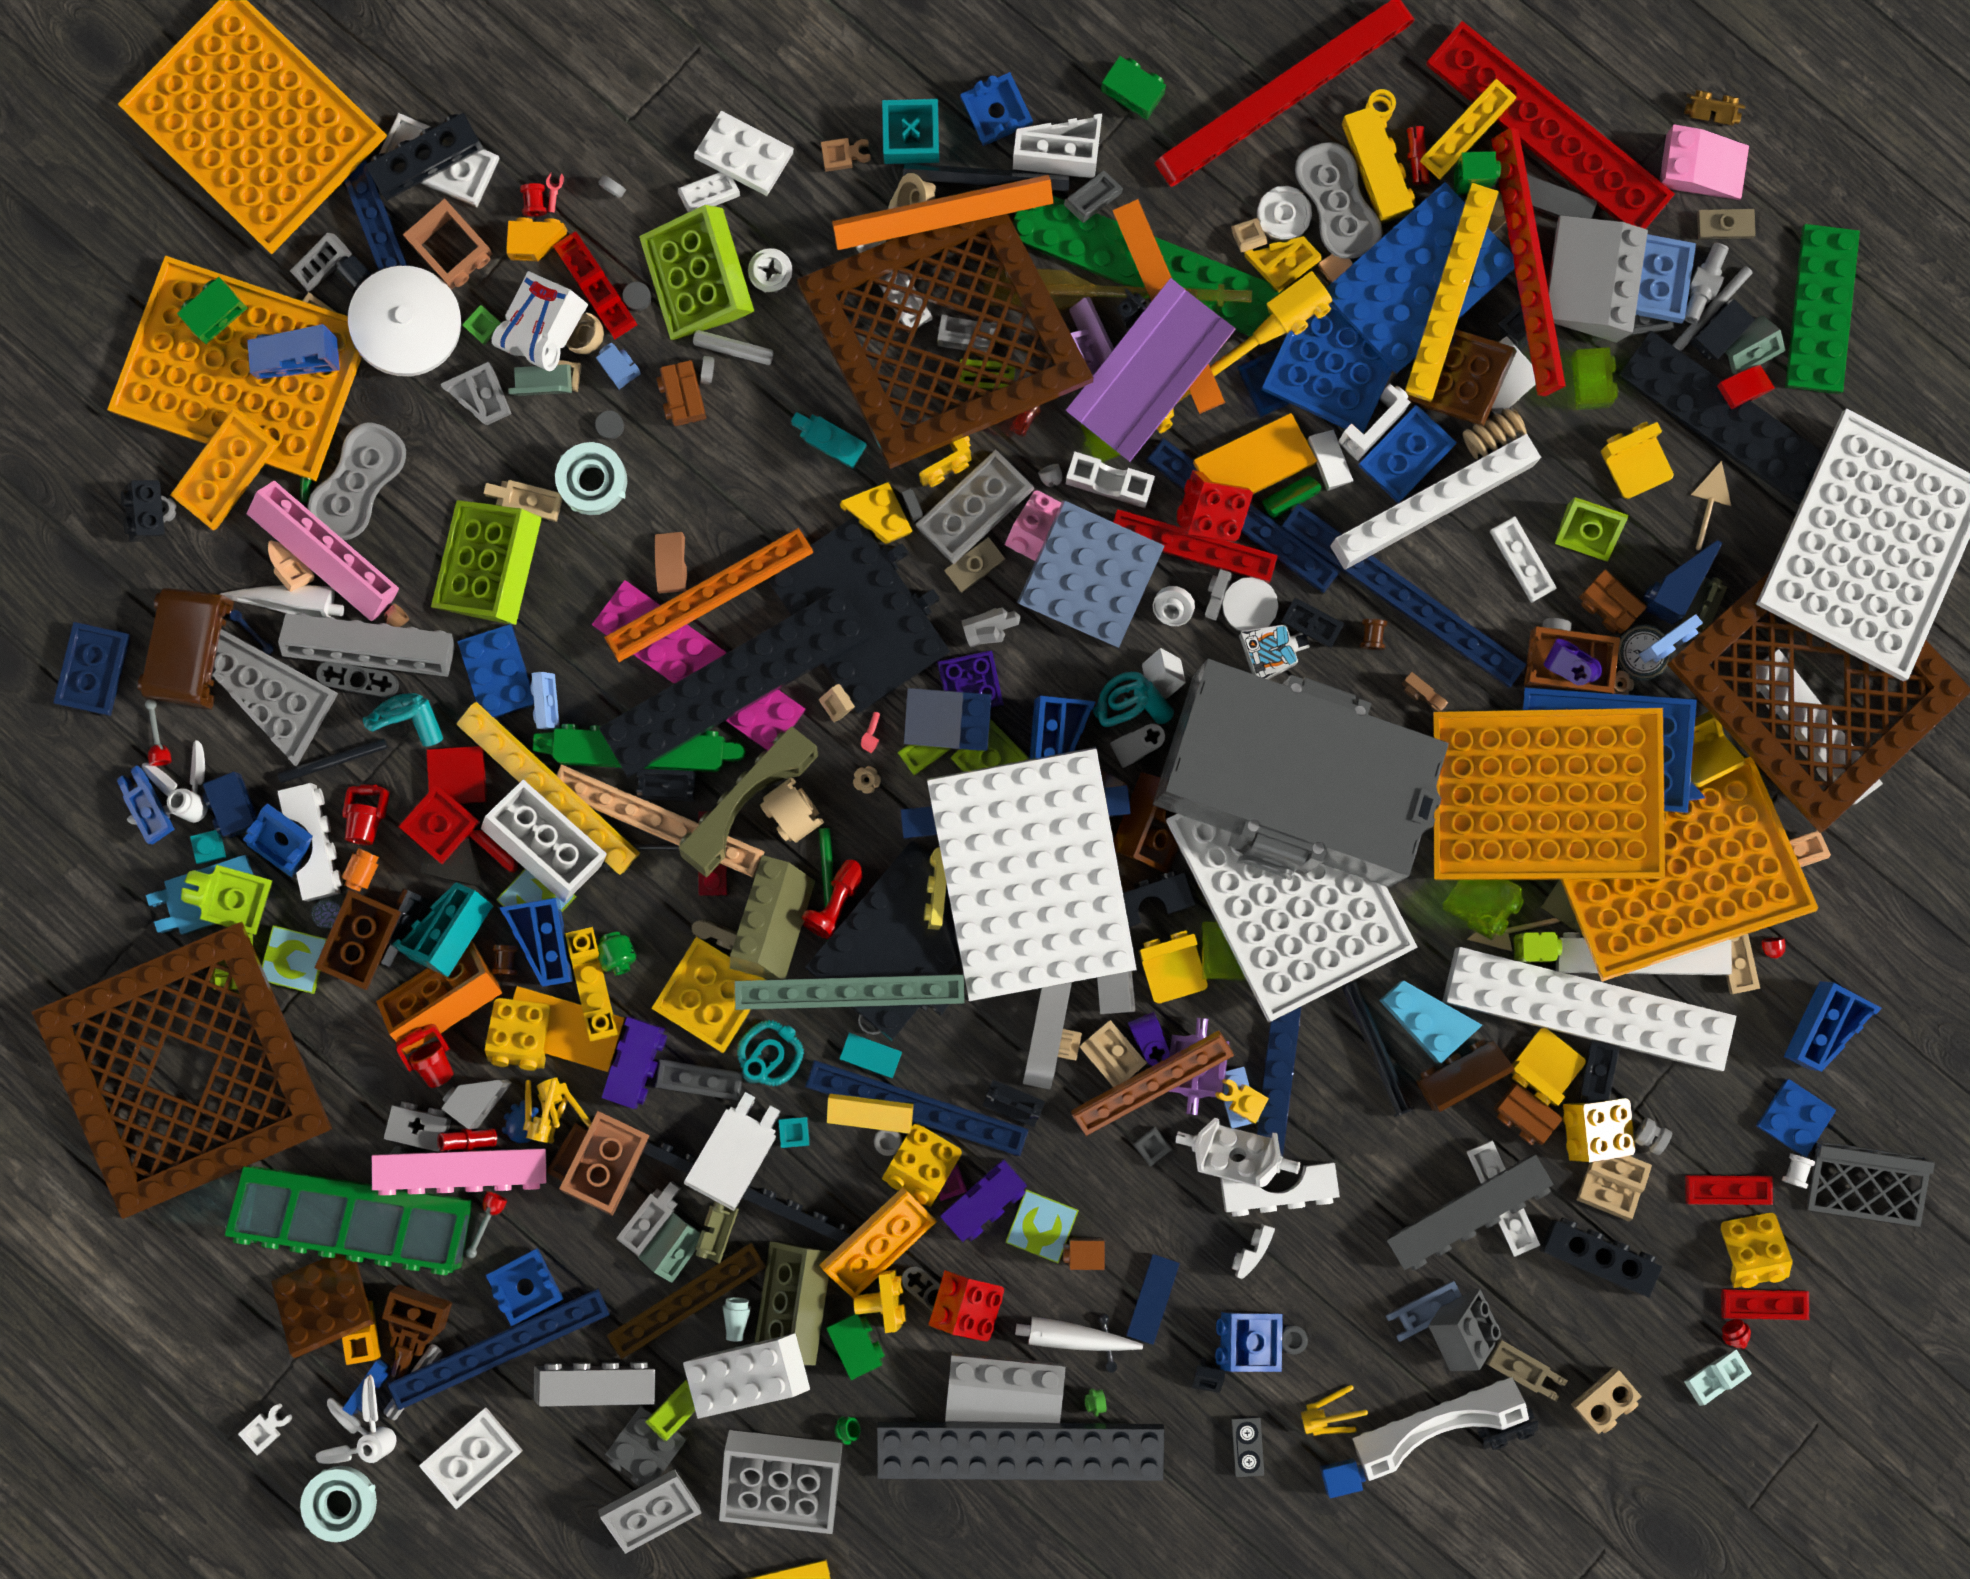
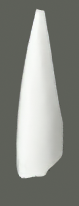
(308, 599)
(1072, 1336)

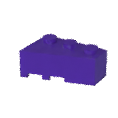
(634, 1063)
(984, 1201)

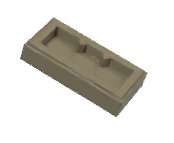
(1726, 224)
(974, 565)

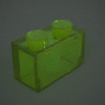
(1594, 378)

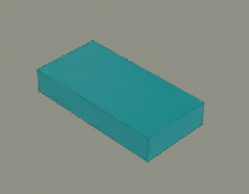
(870, 1055)

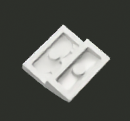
(1517, 381)

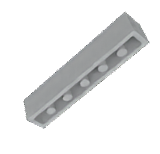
(366, 644)

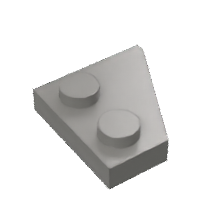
(479, 393)

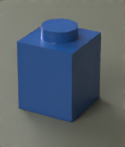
(1342, 1478)

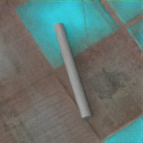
(1713, 308)

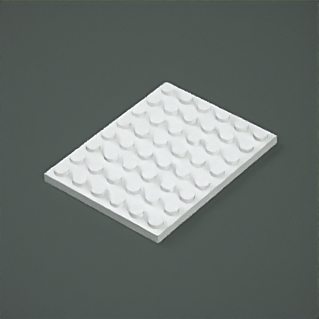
(1872, 546)
(1032, 874)
(1295, 933)

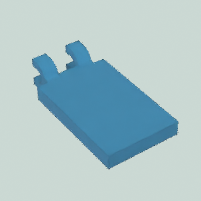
(182, 914)

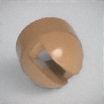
(395, 616)

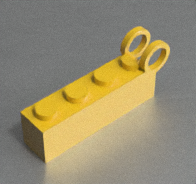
(1376, 159)

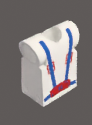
(539, 321)

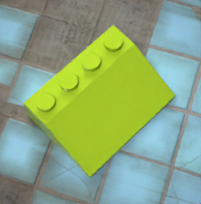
(696, 272)
(486, 561)

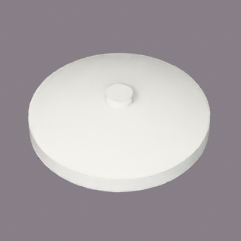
(404, 321)

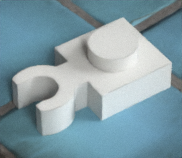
(263, 1431)

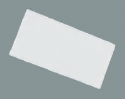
(463, 180)

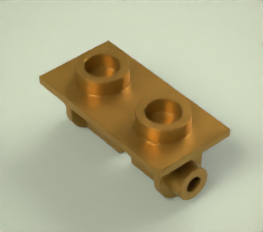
(1725, 109)

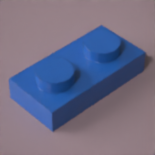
(379, 1374)

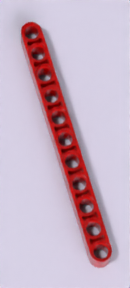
(1284, 92)

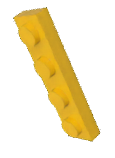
(1468, 129)

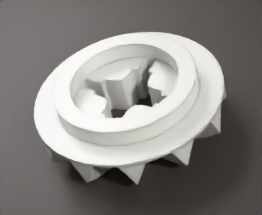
(764, 259)

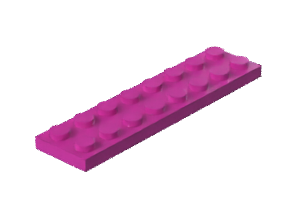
(689, 651)

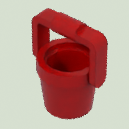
(364, 819)
(429, 1059)

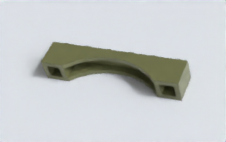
(785, 759)

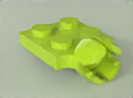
(228, 896)

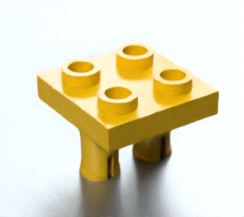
(885, 1301)

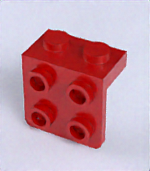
(1213, 508)
(966, 1306)

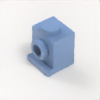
(617, 365)

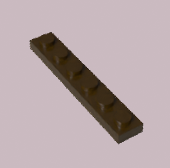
(686, 1301)

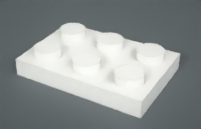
(743, 153)
(471, 1458)

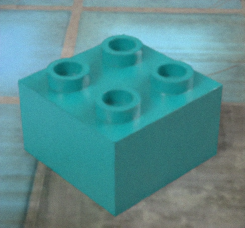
(910, 131)

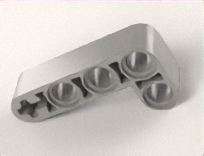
(1047, 1036)

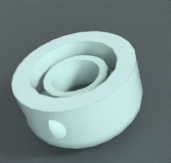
(578, 460)
(320, 1518)

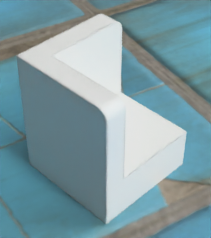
(1164, 672)

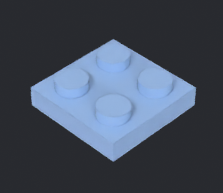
(1679, 635)

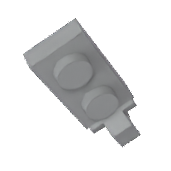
(649, 1219)

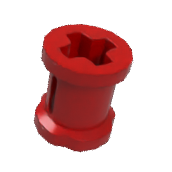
(533, 199)

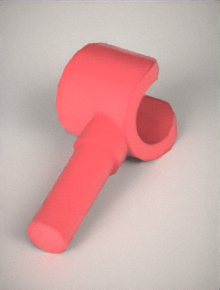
(553, 191)
(868, 741)

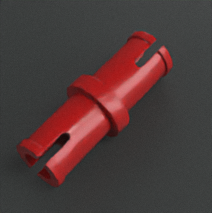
(1417, 151)
(467, 1139)

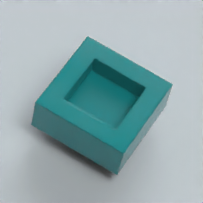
(208, 847)
(794, 1132)

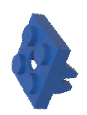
(1001, 91)
(264, 840)
(505, 1281)

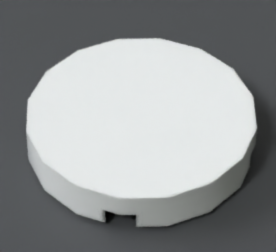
(1284, 213)
(1250, 604)

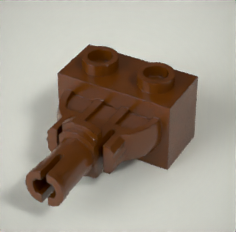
(413, 1323)

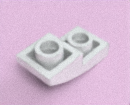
(1248, 1259)

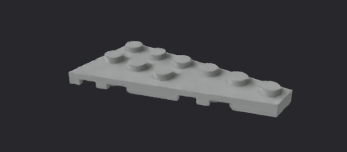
(272, 694)

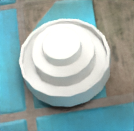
(1173, 606)

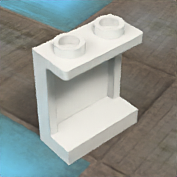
(1357, 443)

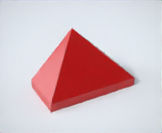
(495, 850)

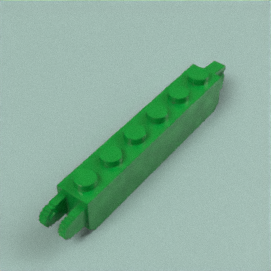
(590, 748)

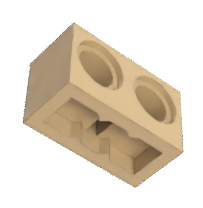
(1601, 1394)

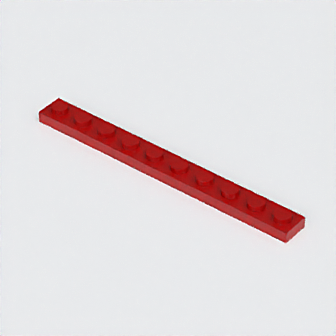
(1528, 263)

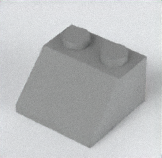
(473, 1102)

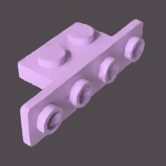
(1091, 334)

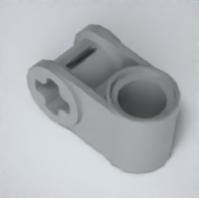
(1133, 745)

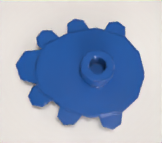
(516, 1121)

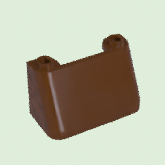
(184, 647)

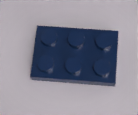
(92, 669)

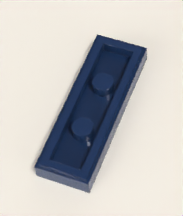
(1152, 1299)

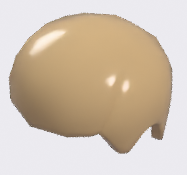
(586, 335)

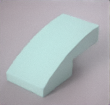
(1717, 1377)

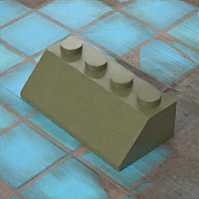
(771, 920)
(794, 1296)

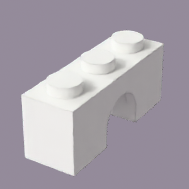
(1123, 485)

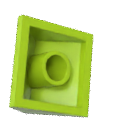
(1590, 528)

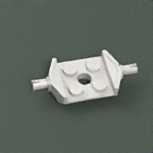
(1219, 1143)

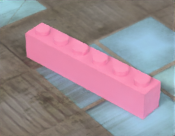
(322, 550)
(458, 1169)

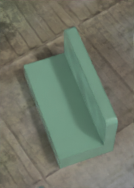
(1755, 346)
(541, 382)
(670, 1248)

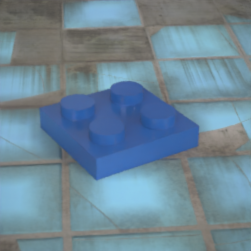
(1796, 1118)

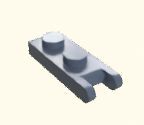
(1420, 1312)

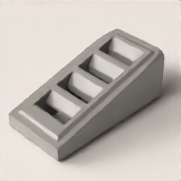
(314, 254)

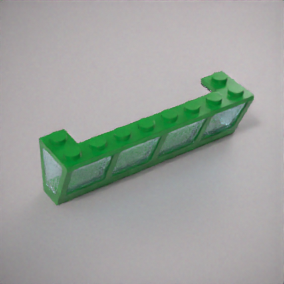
(349, 1220)

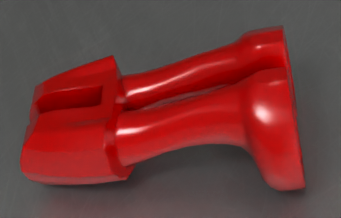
(845, 884)

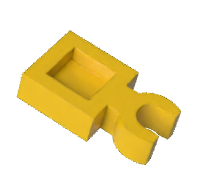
(1245, 1101)

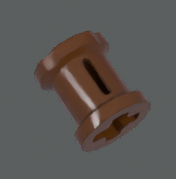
(1373, 634)
(504, 960)

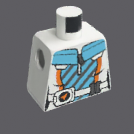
(1271, 649)

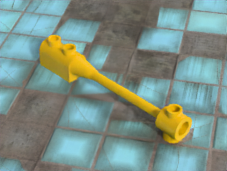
(1287, 314)

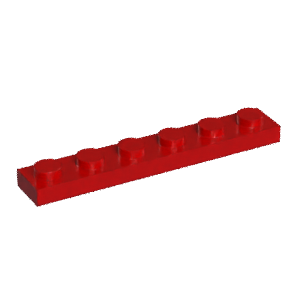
(1201, 549)

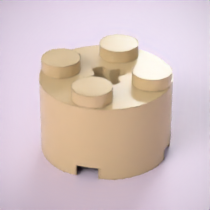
(791, 810)

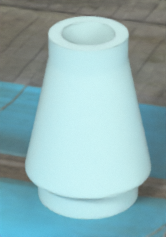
(736, 1315)

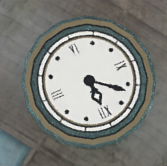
(1633, 643)

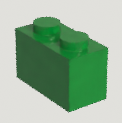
(1133, 87)
(1475, 168)
(211, 310)
(855, 1345)

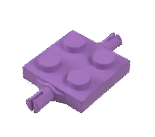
(1207, 1082)

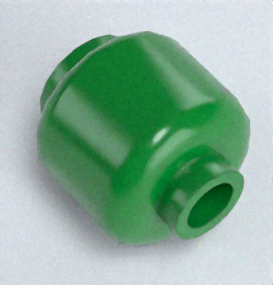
(616, 953)

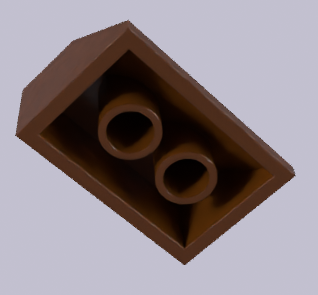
(1144, 832)
(358, 939)
(1464, 1075)

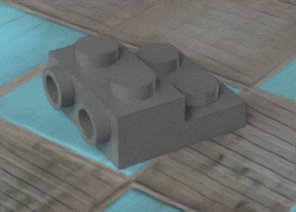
(642, 1450)

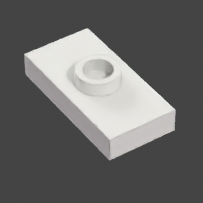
(708, 191)

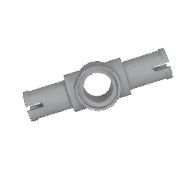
(1705, 282)

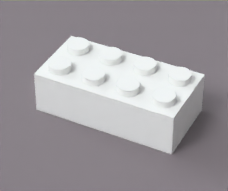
(543, 841)
(746, 1376)

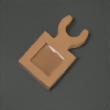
(838, 153)
(1419, 689)

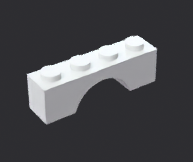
(318, 876)
(1315, 1183)

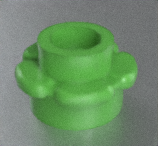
(1095, 1402)

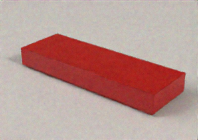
(1729, 1190)
(1764, 1304)

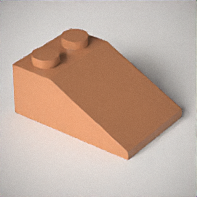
(604, 1163)

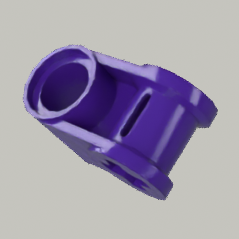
(1568, 661)
(1149, 1035)

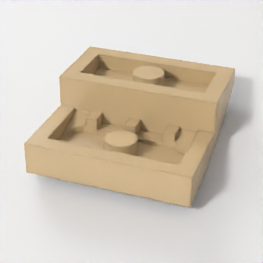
(1615, 1185)

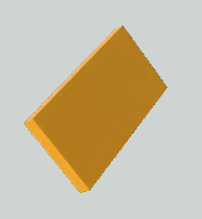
(1259, 457)
(224, 469)
(568, 1033)
(878, 1243)

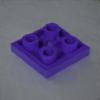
(972, 674)

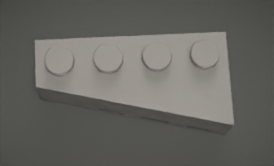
(594, 1384)

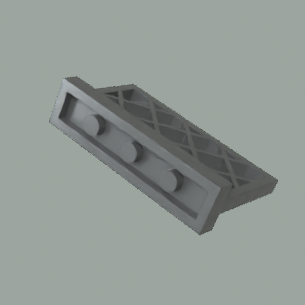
(1872, 1159)

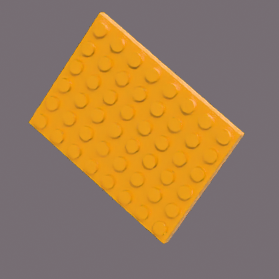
(252, 120)
(193, 386)
(1550, 795)
(1723, 879)

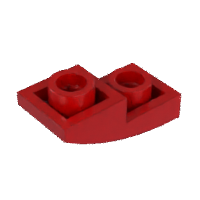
(1745, 386)

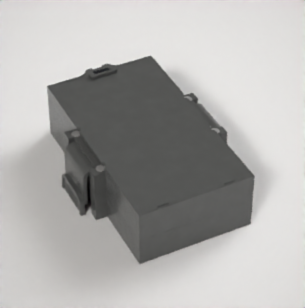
(1301, 775)

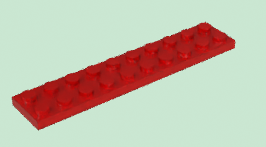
(1553, 129)

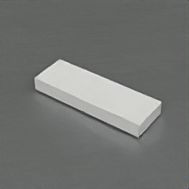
(1523, 559)

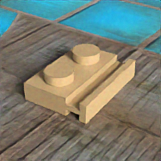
(1112, 1054)

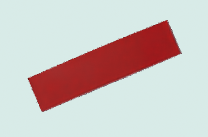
(595, 285)

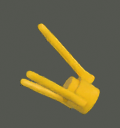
(560, 1089)
(541, 1128)
(1316, 1422)

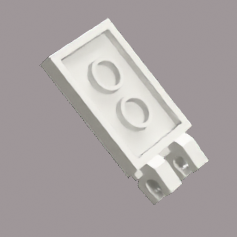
(733, 1154)

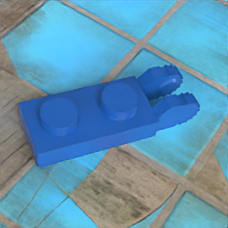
(145, 806)

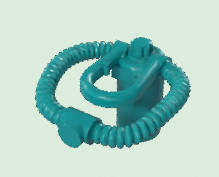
(1145, 695)
(416, 708)
(754, 1068)

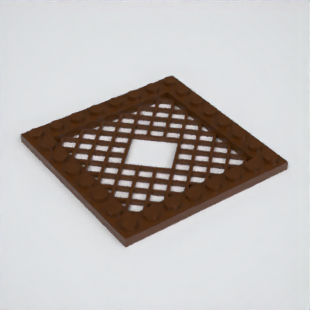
(901, 445)
(1817, 805)
(87, 1098)

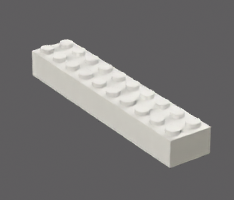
(1589, 1009)

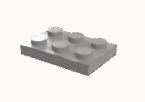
(649, 1511)

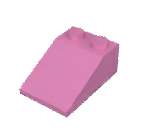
(1703, 163)

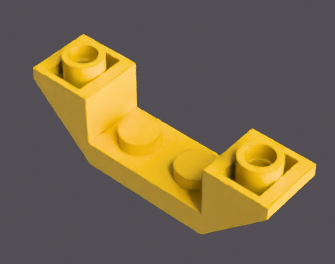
(591, 984)

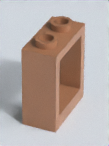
(432, 223)

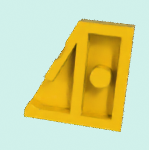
(1284, 261)
(879, 512)

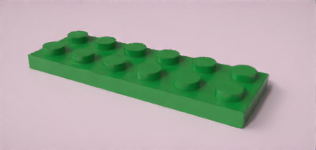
(1822, 309)

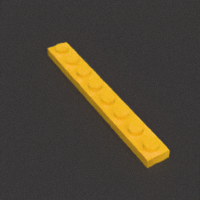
(1451, 292)
(526, 766)

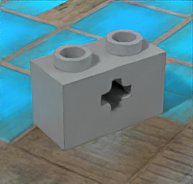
(401, 1127)

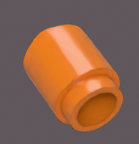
(360, 870)

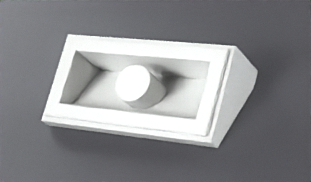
(1330, 459)

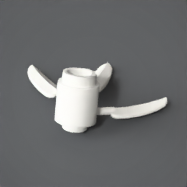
(181, 801)
(372, 1444)

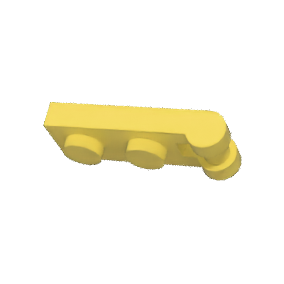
(936, 886)

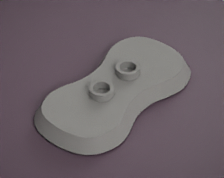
(1331, 180)
(367, 462)

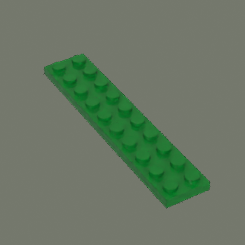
(1102, 250)

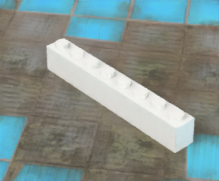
(1435, 501)

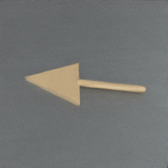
(1714, 490)
(1504, 941)

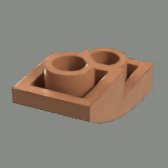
(669, 562)

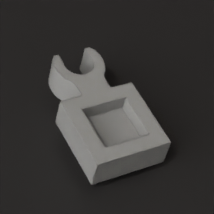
(1218, 587)

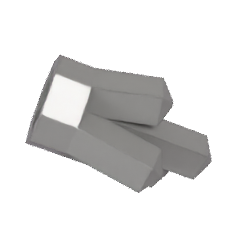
(989, 626)

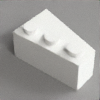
(1059, 148)

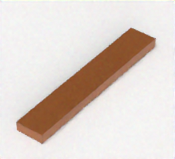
(1152, 1083)

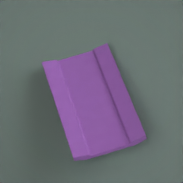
(1150, 369)

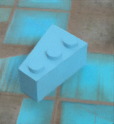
(1429, 1021)

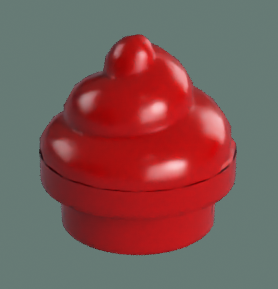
(1736, 1333)

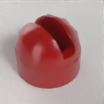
(1774, 947)

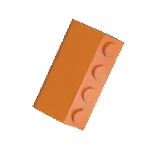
(438, 998)

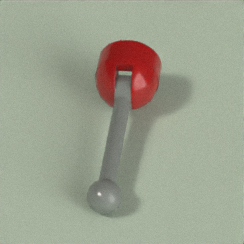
(158, 753)
(492, 1205)

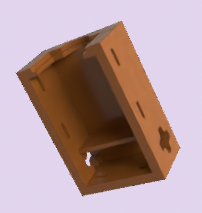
(1600, 647)

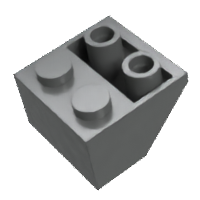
(1465, 1331)

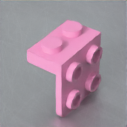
(1033, 525)

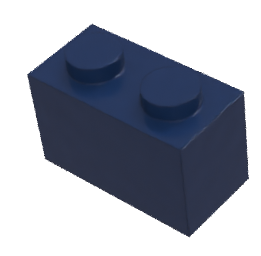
(230, 804)

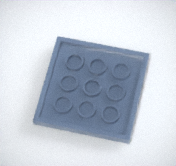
(1090, 573)

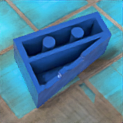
(294, 353)
(543, 939)

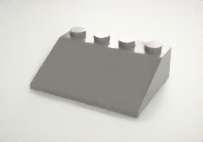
(1596, 276)
(1004, 1390)
(780, 1481)

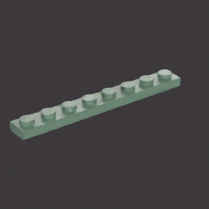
(849, 992)

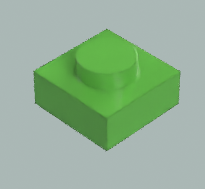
(481, 324)

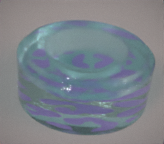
(325, 913)

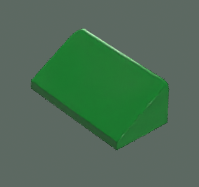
(1291, 496)

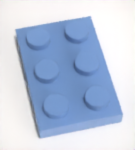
(1665, 279)

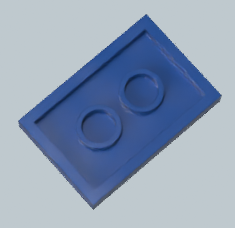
(1407, 454)
(497, 671)

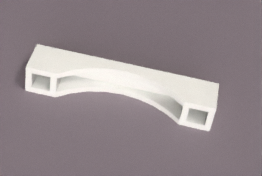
(1492, 1406)

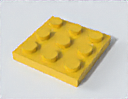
(703, 995)

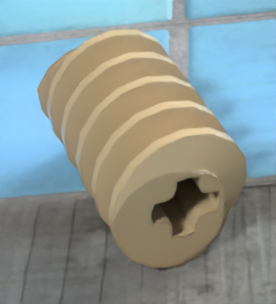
(1494, 432)

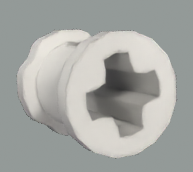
(1798, 1171)

